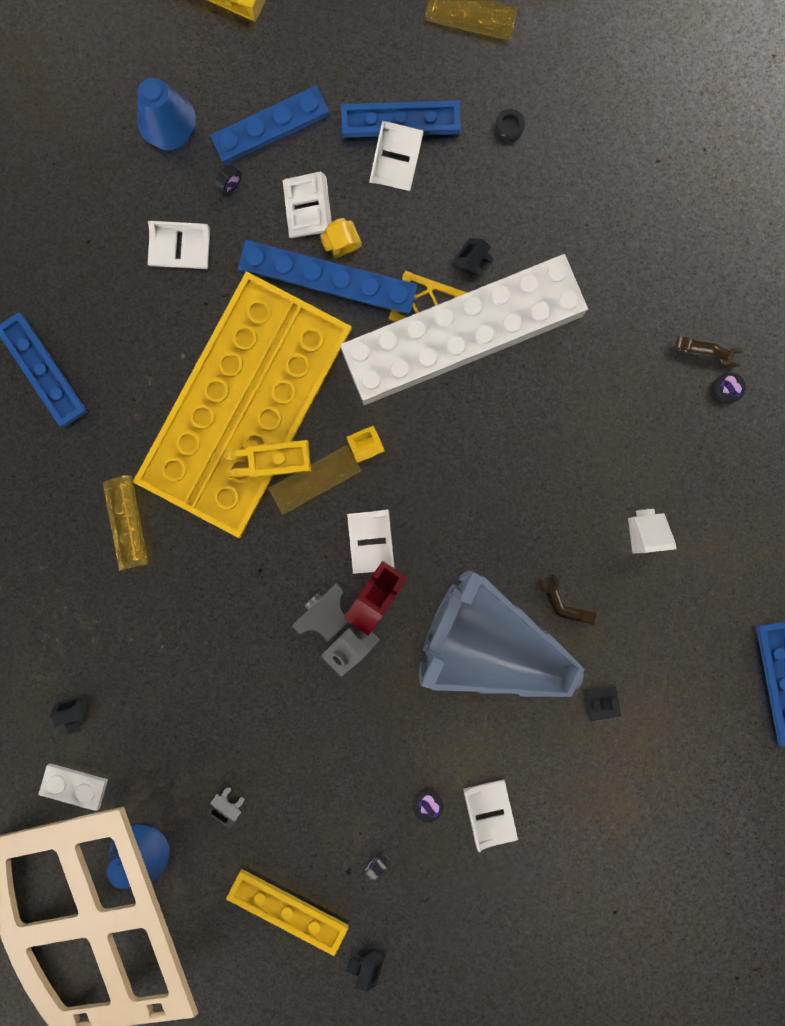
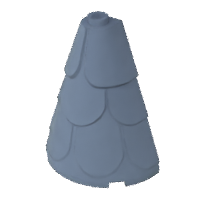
(493, 647)

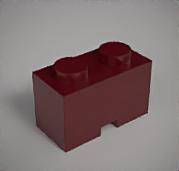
(375, 598)

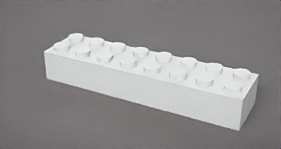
(464, 329)

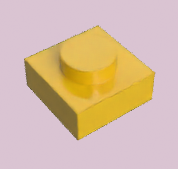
(365, 444)

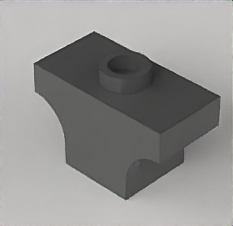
(323, 614)
(349, 649)

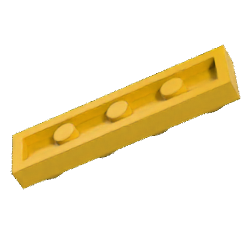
(287, 912)

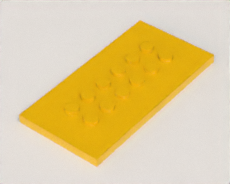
(242, 393)

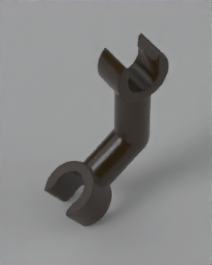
(689, 345)
(566, 611)

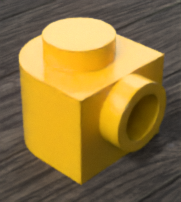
(341, 238)

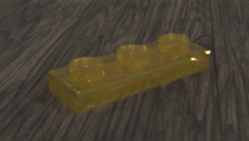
(474, 16)
(308, 485)
(125, 522)

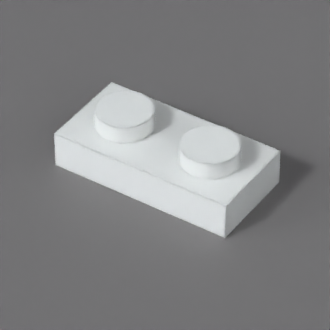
(73, 787)

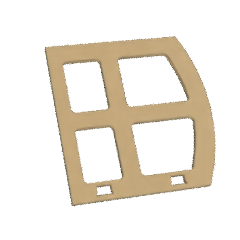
(92, 923)

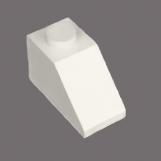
(650, 532)

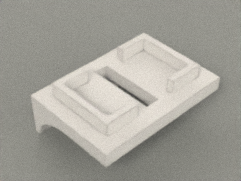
(399, 140)
(305, 190)
(164, 244)
(370, 526)
(493, 829)

